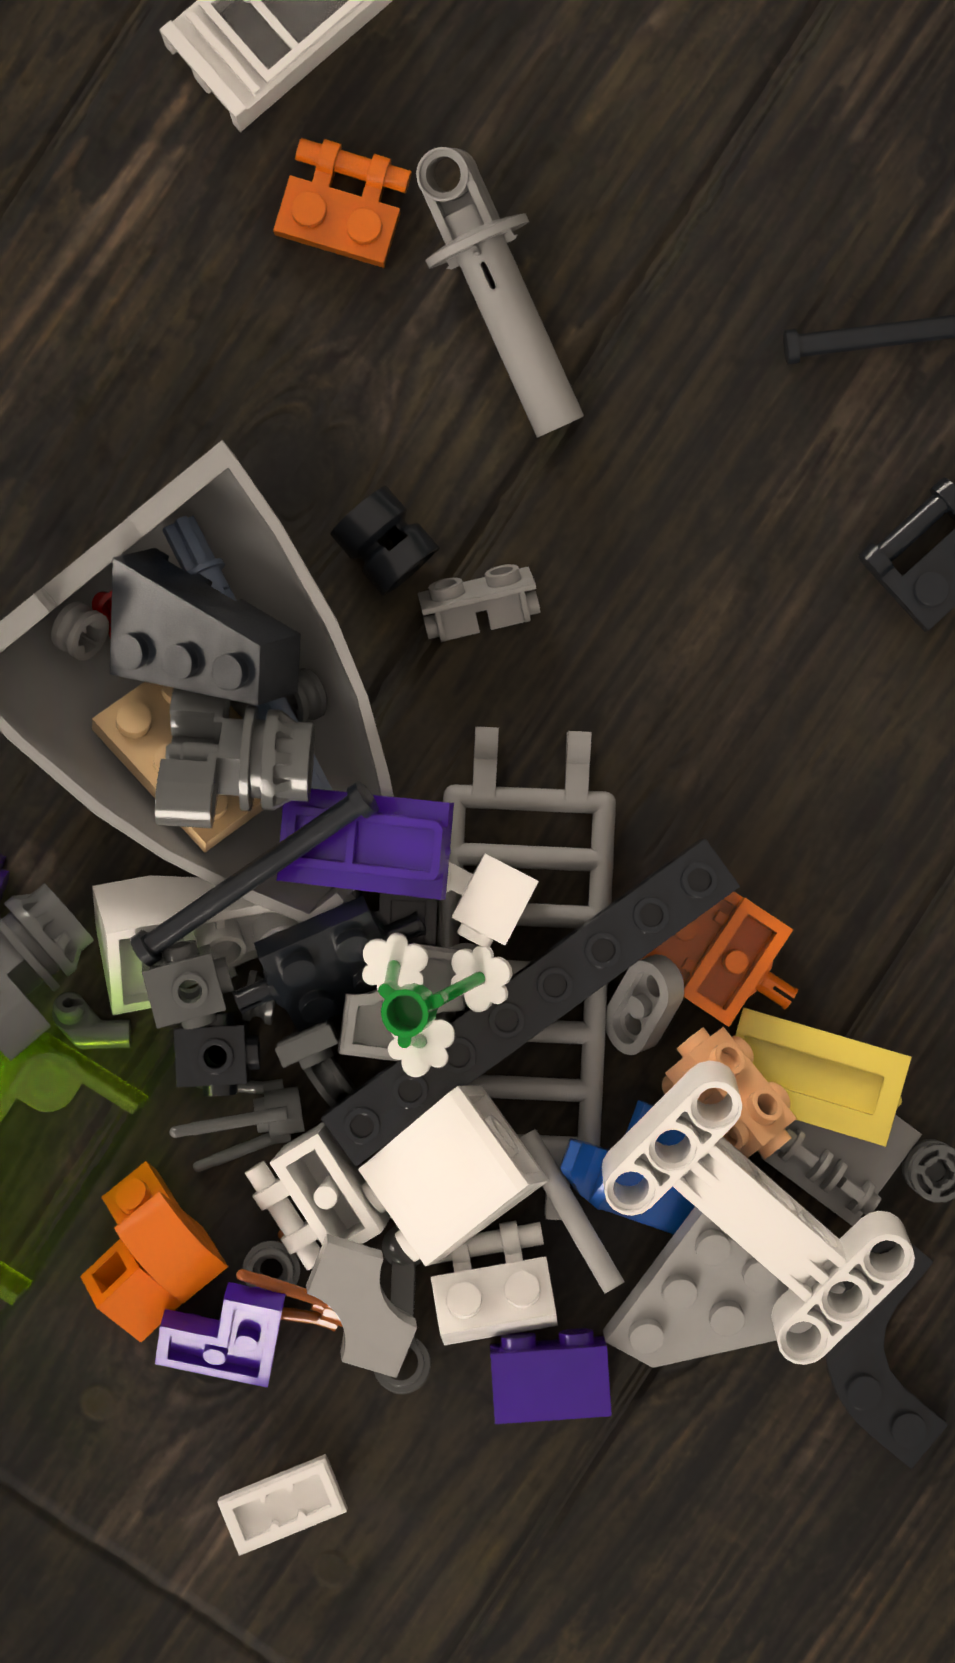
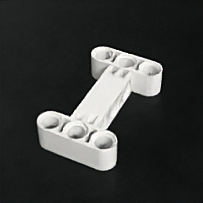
(758, 1214)

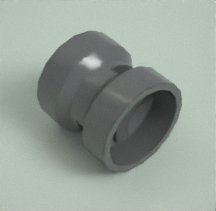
(925, 1166)

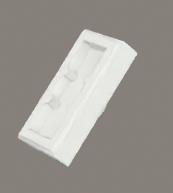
(282, 1504)

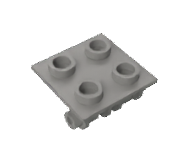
(841, 1168)

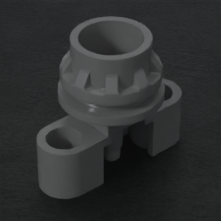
(230, 757)
(34, 945)

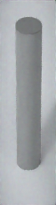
(573, 1215)

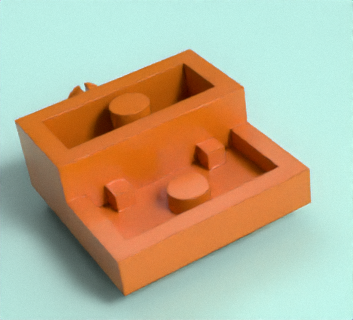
(729, 957)

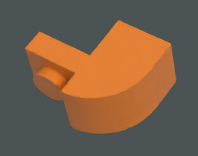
(162, 1235)

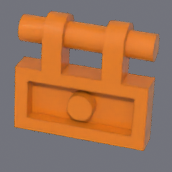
(337, 219)

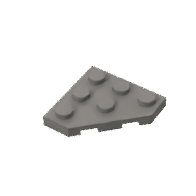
(699, 1299)

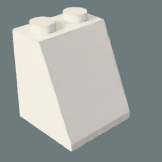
(450, 1174)

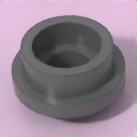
(273, 1250)

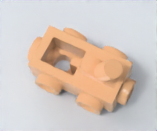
(764, 1103)

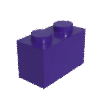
(550, 1377)

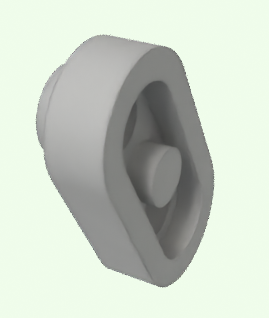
(644, 1004)

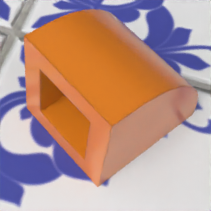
(127, 1292)

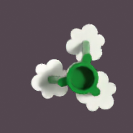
(412, 1008)

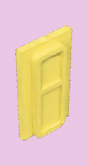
(828, 1076)

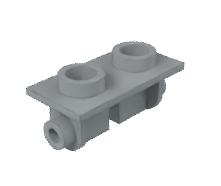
(458, 601)

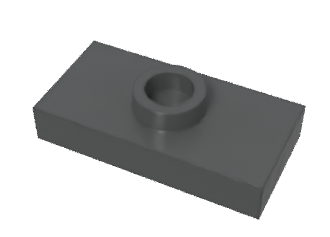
(309, 1045)

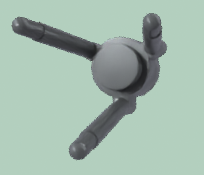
(274, 1113)

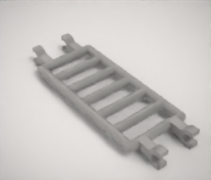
(597, 860)

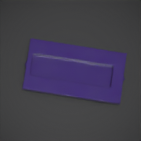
(392, 852)

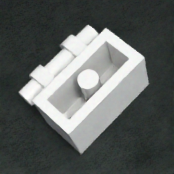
(489, 900)
(323, 1188)
(497, 1297)

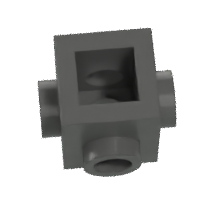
(192, 1006)

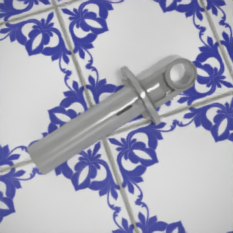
(478, 244)

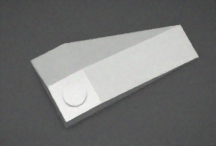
(148, 901)

